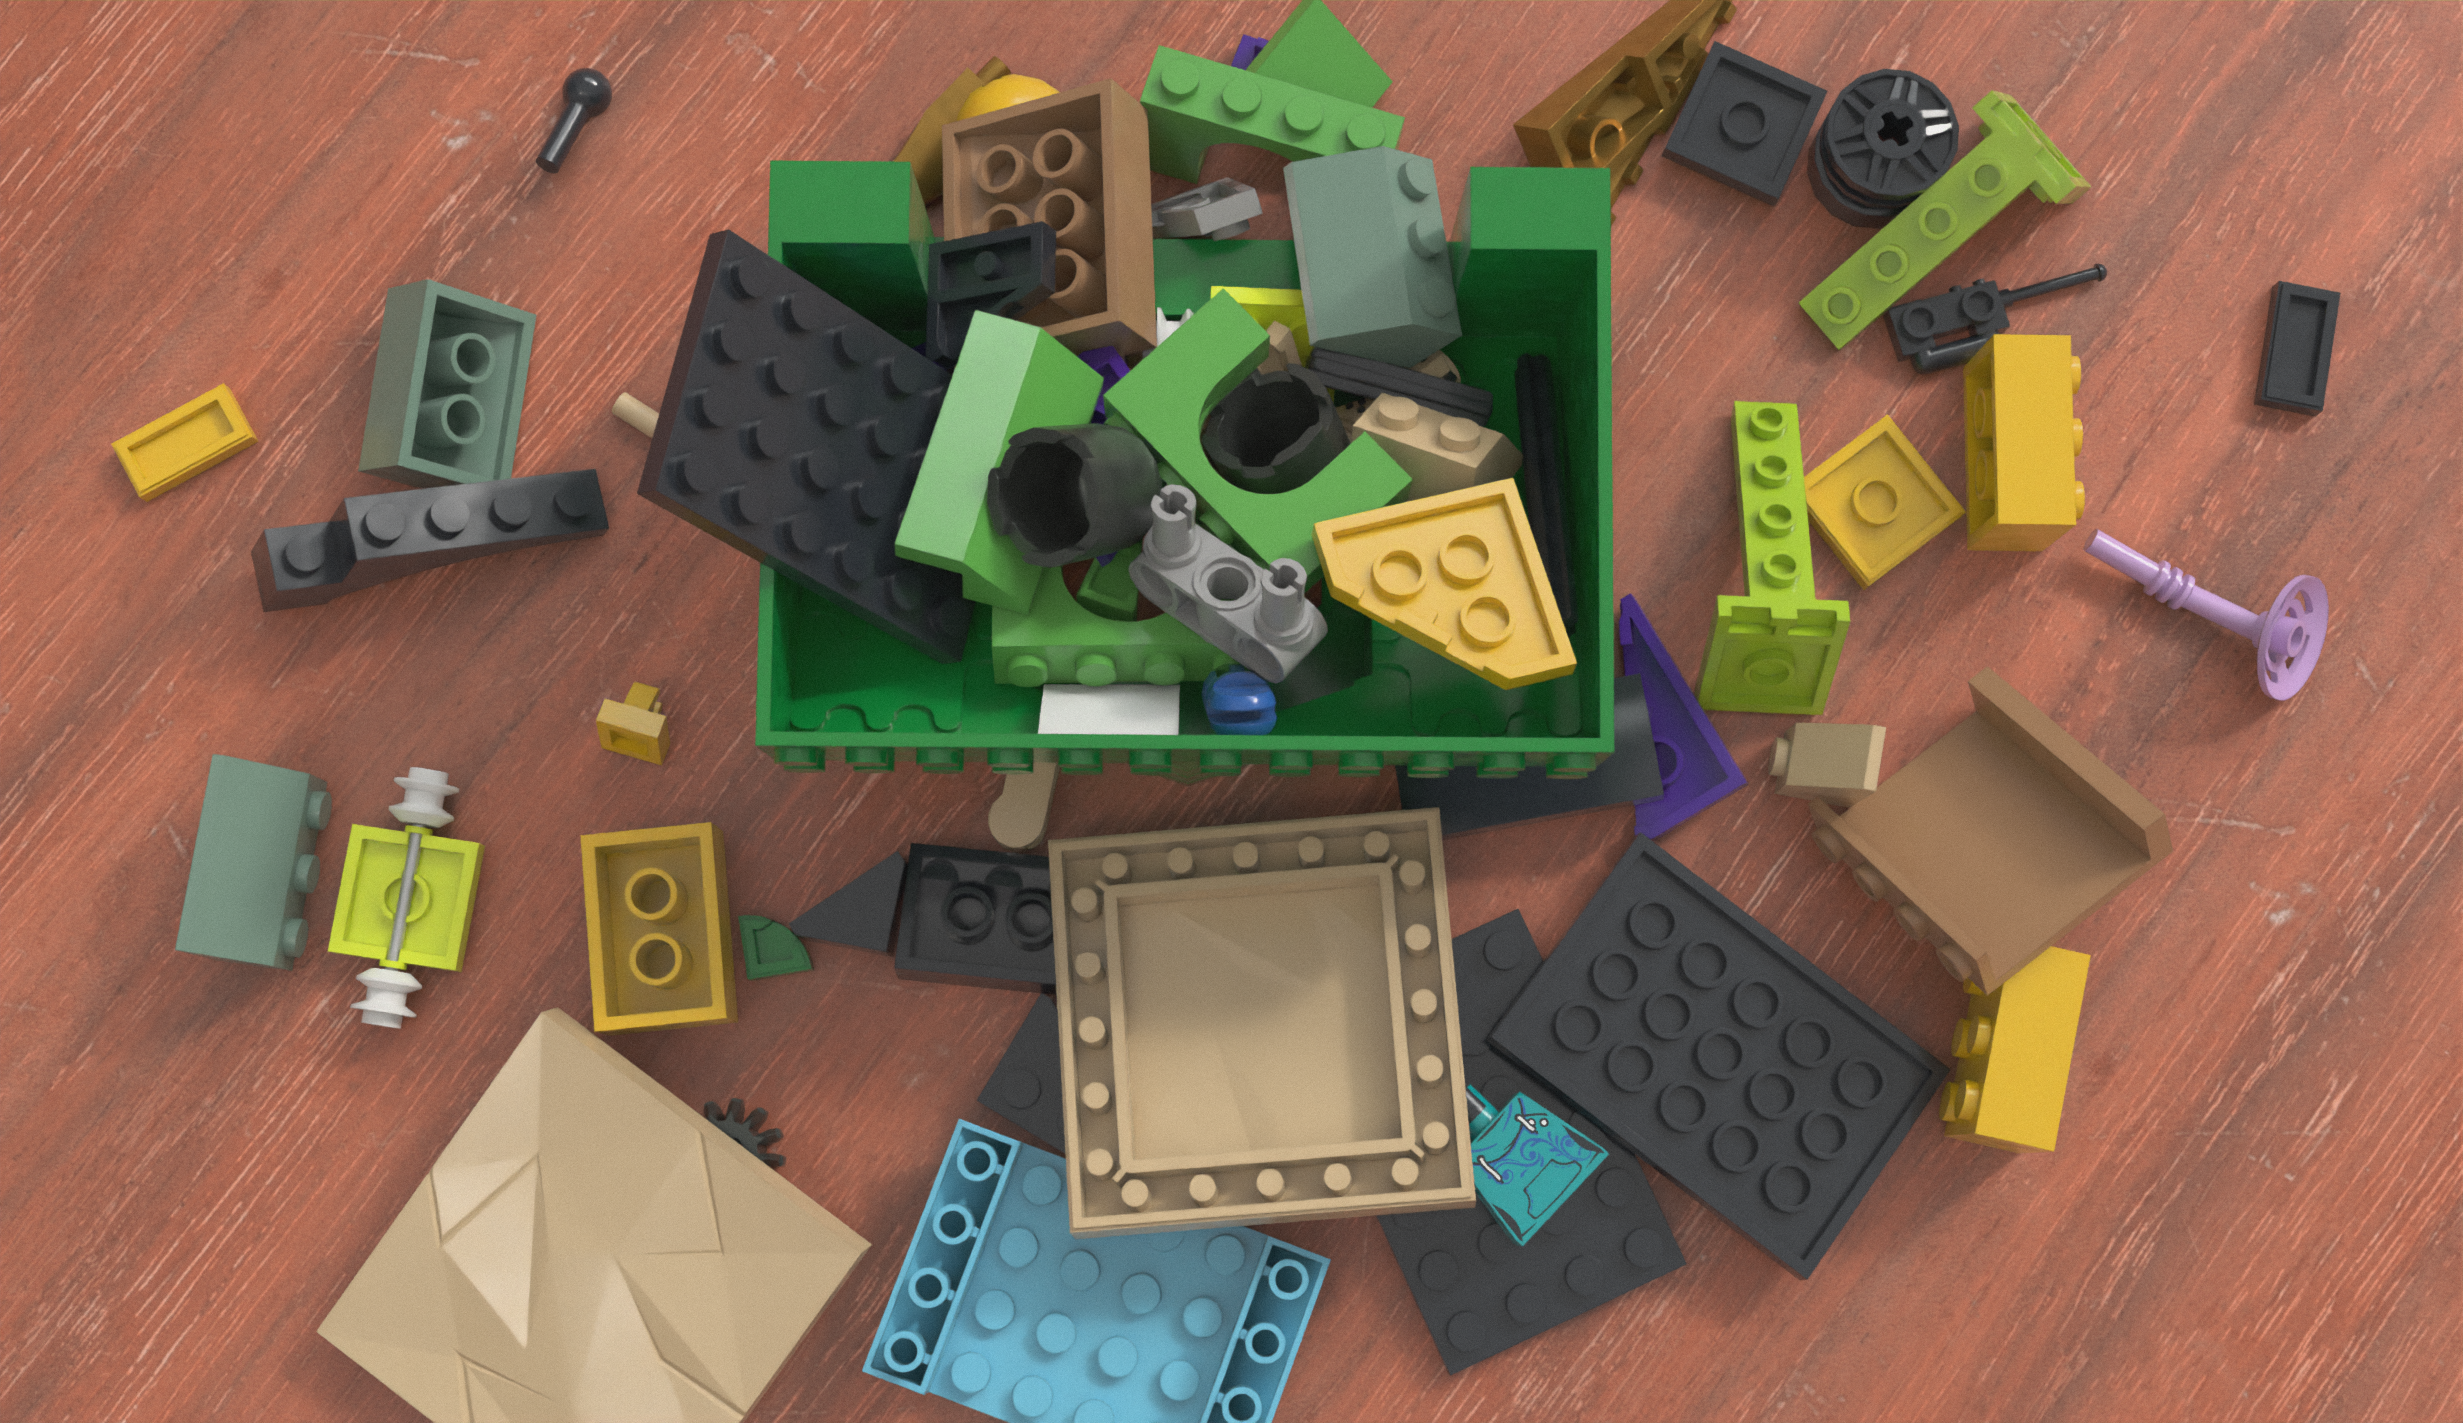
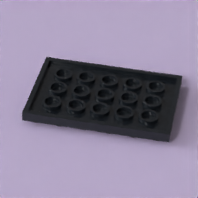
(803, 443)
(1719, 1056)
(1599, 1244)

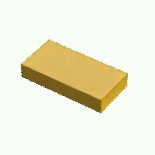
(184, 442)

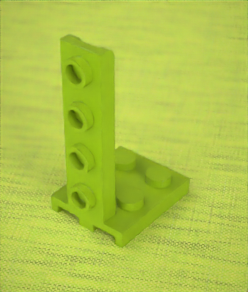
(1944, 218)
(1777, 641)

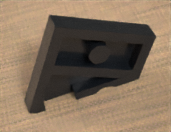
(985, 272)
(1028, 1077)

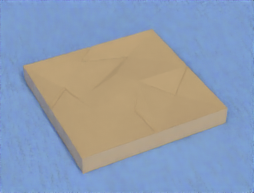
(1258, 1024)
(591, 1256)

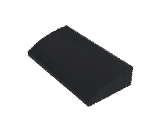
(1490, 804)
(977, 920)

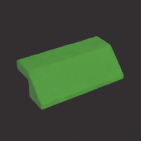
(1003, 384)

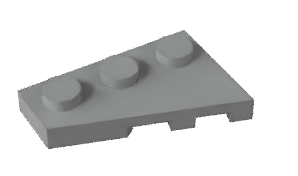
(1211, 209)

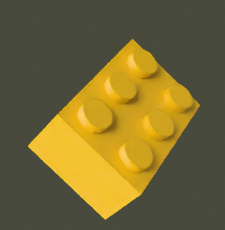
(2021, 443)
(658, 929)
(2016, 1056)

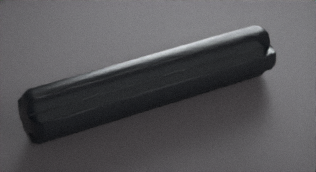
(1372, 377)

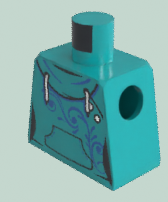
(1525, 1161)

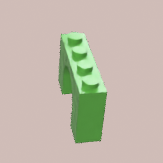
(1212, 103)
(1166, 407)
(1075, 646)

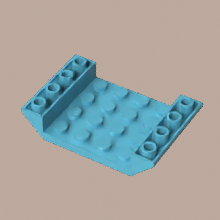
(1087, 1330)

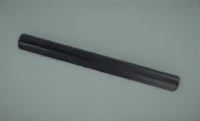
(1545, 480)

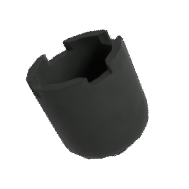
(1275, 431)
(1073, 492)

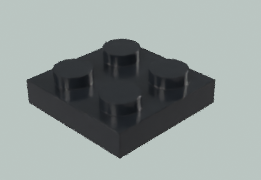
(1744, 123)

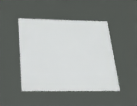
(1109, 709)

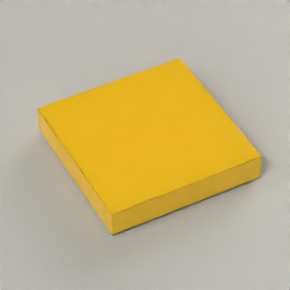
(1877, 502)

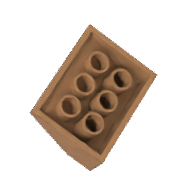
(1085, 173)

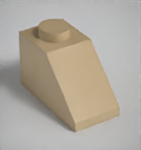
(1828, 762)

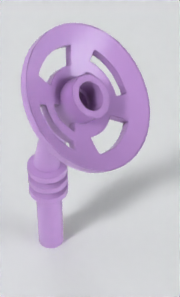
(2271, 631)

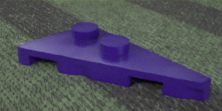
(1689, 751)

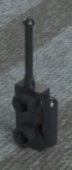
(1969, 309)

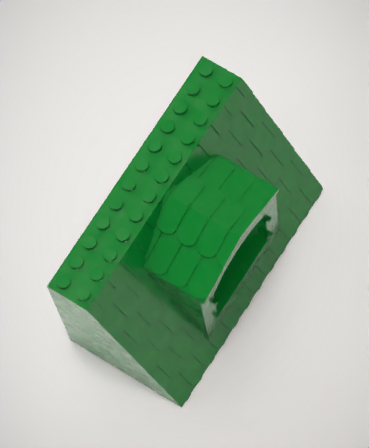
(1525, 280)

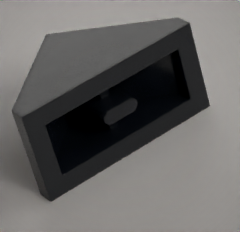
(861, 913)

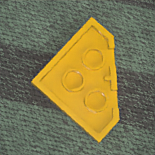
(1455, 579)

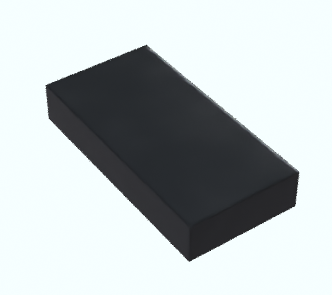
(2297, 348)

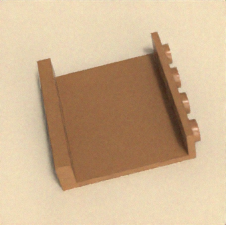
(1996, 837)

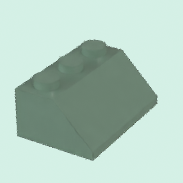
(1372, 255)
(446, 387)
(253, 864)

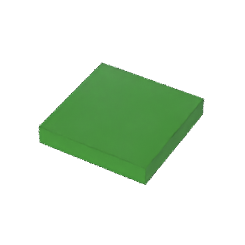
(1322, 56)

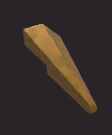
(1624, 95)

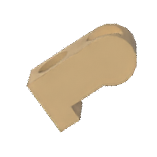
(1023, 810)

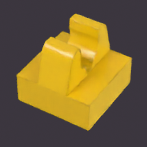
(635, 725)

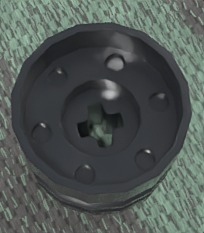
(1873, 179)

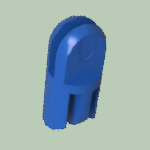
(1239, 702)

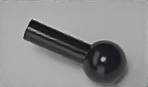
(586, 96)

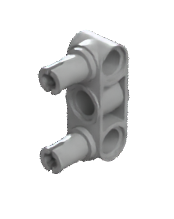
(1189, 573)

